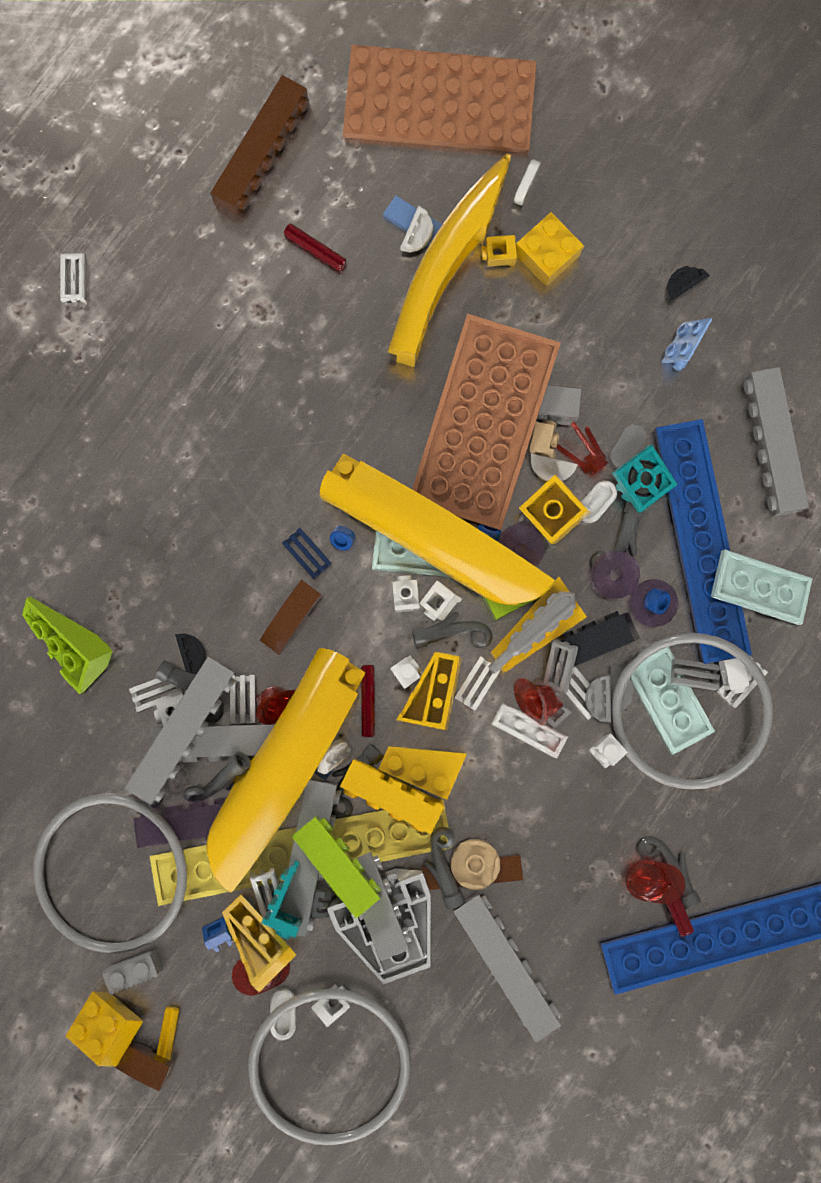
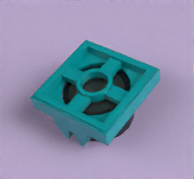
(642, 478)

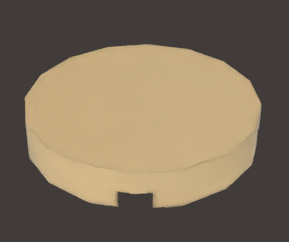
(475, 864)

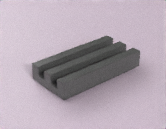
(323, 913)

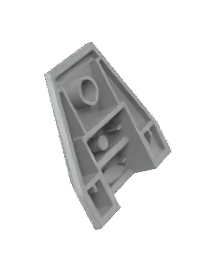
(414, 902)

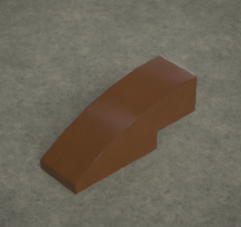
(290, 617)
(145, 1066)

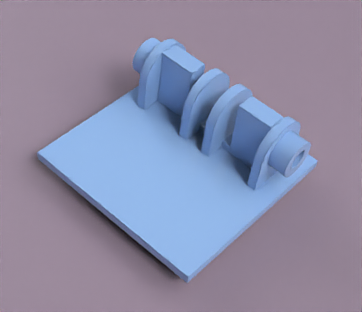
(686, 342)

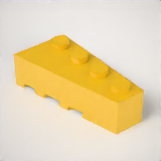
(564, 625)
(392, 795)

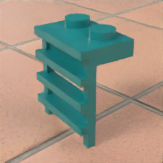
(284, 923)

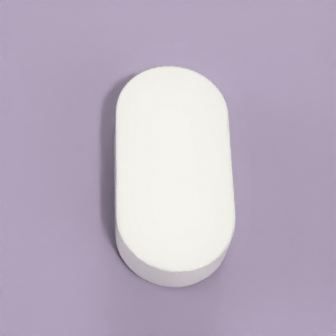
(527, 182)
(599, 500)
(286, 1025)

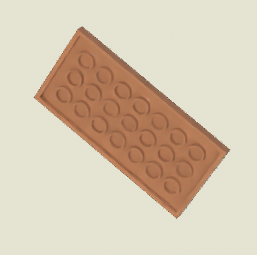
(439, 99)
(485, 420)

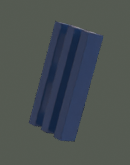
(293, 538)

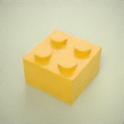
(548, 249)
(554, 510)
(104, 1029)

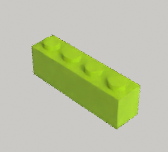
(336, 865)

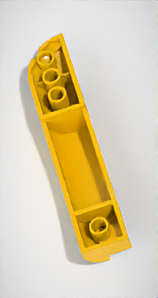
(448, 250)
(432, 533)
(281, 766)

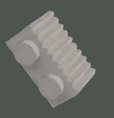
(132, 971)

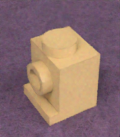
(544, 439)

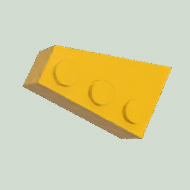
(434, 694)
(424, 768)
(259, 947)

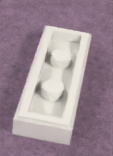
(529, 730)

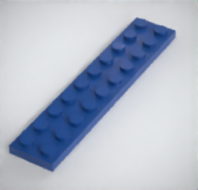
(700, 534)
(716, 940)

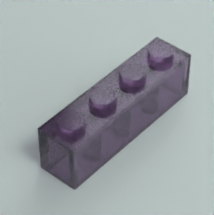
(186, 823)

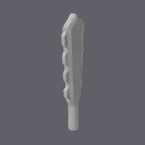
(547, 618)

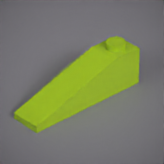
(76, 649)

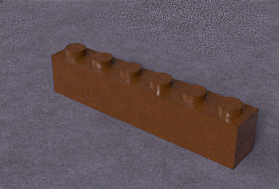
(259, 145)

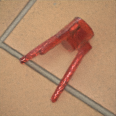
(595, 460)

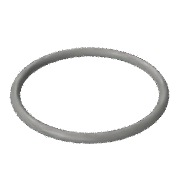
(720, 643)
(53, 916)
(339, 1138)

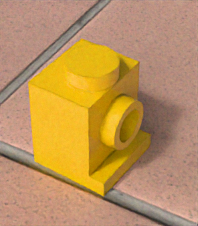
(505, 245)

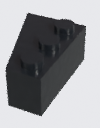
(601, 638)

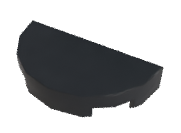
(683, 281)
(192, 652)

